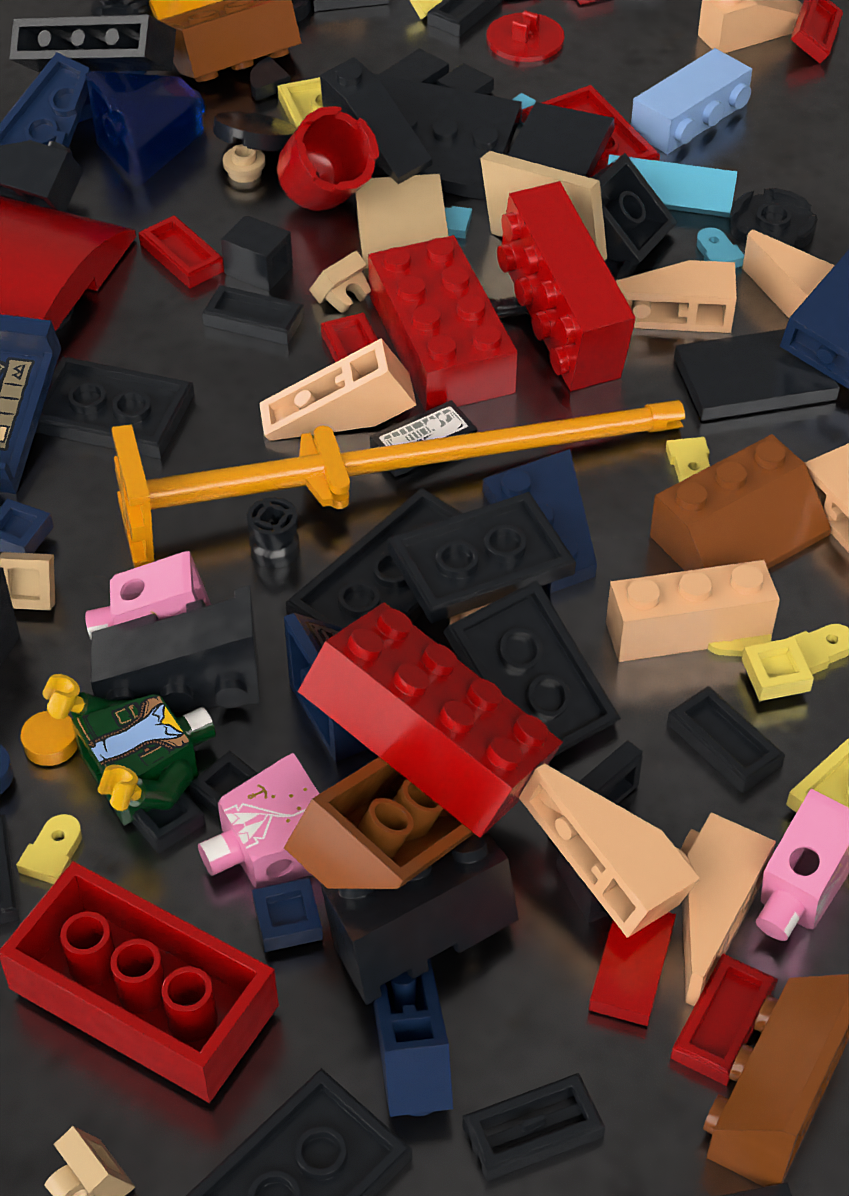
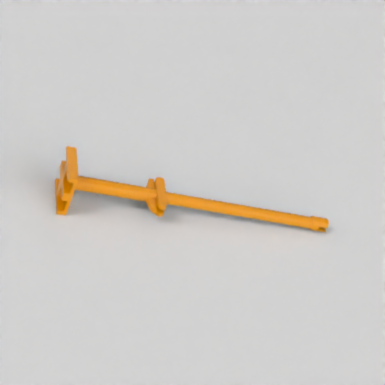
(328, 470)

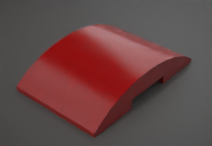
(53, 258)

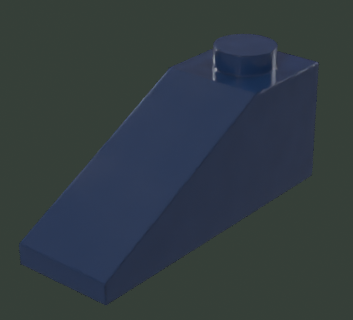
(413, 1046)

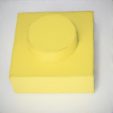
(777, 669)

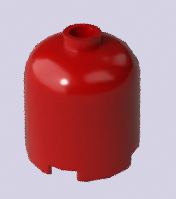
(327, 159)

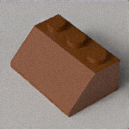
(232, 35)
(741, 510)
(373, 831)
(781, 1079)

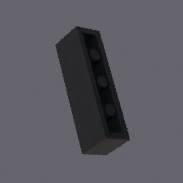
(96, 42)

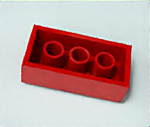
(565, 286)
(442, 323)
(429, 716)
(140, 980)

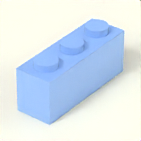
(691, 100)

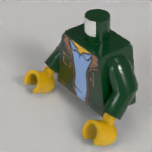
(132, 746)

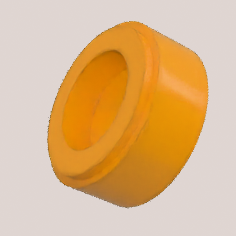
(48, 739)

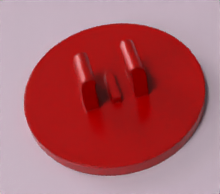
(525, 37)

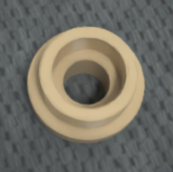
(243, 163)

